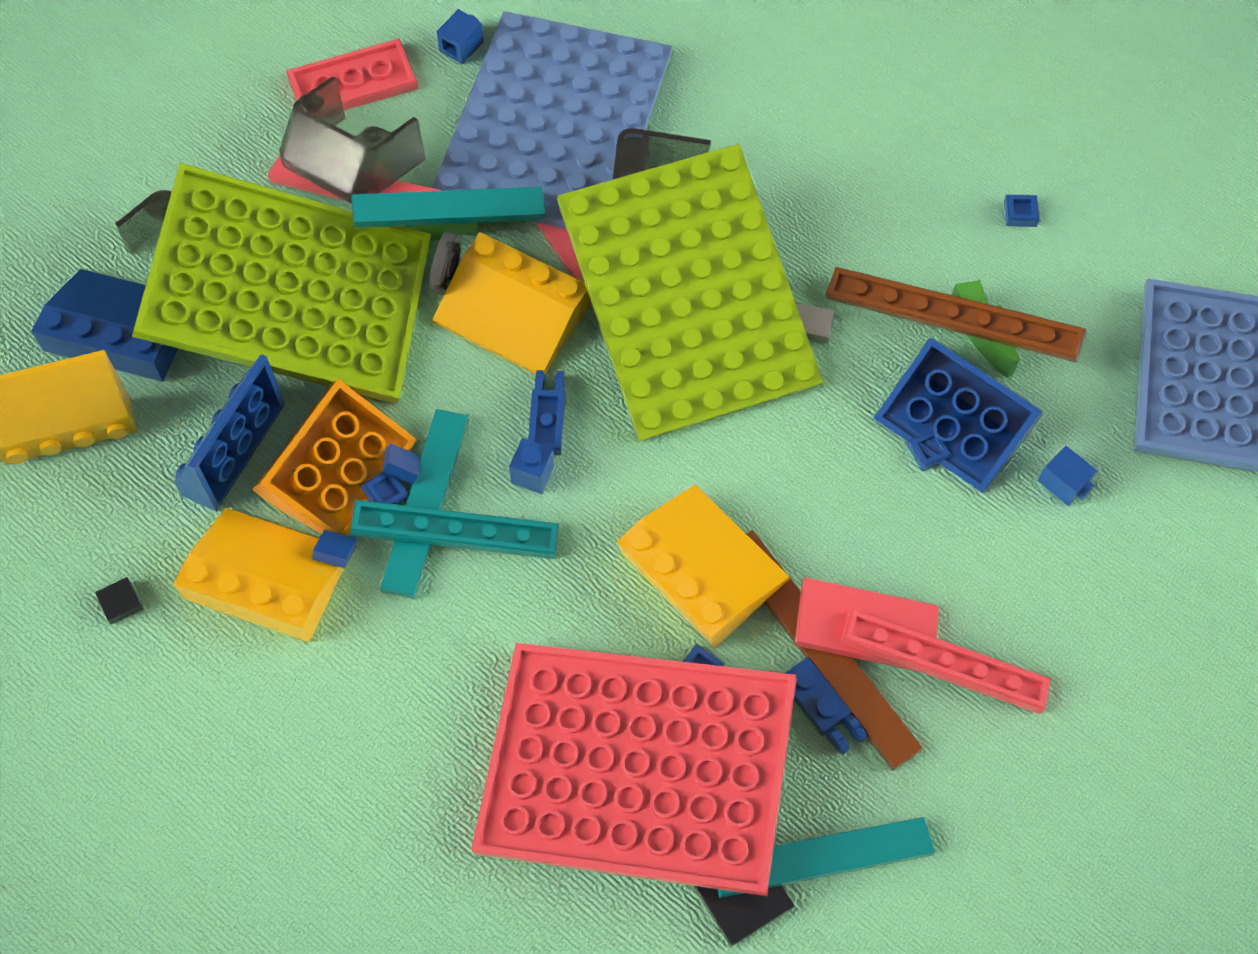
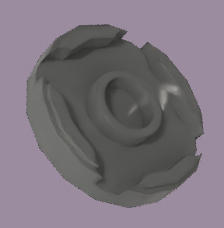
(444, 262)

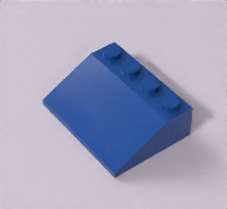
(99, 315)
(968, 408)
(232, 437)

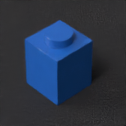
(460, 36)
(531, 465)
(1068, 476)

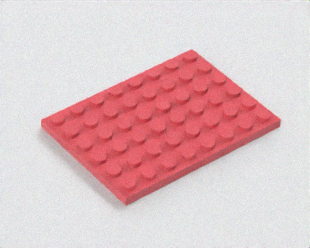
(638, 768)

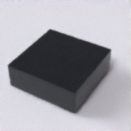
(119, 600)

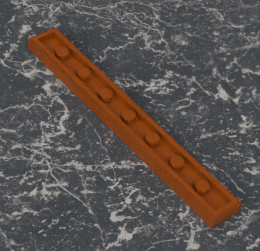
(957, 314)
(848, 680)

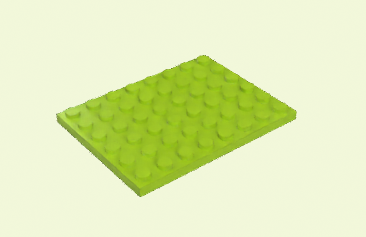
(283, 279)
(689, 291)

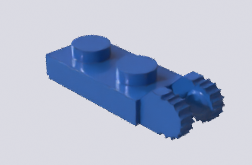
(547, 412)
(824, 705)

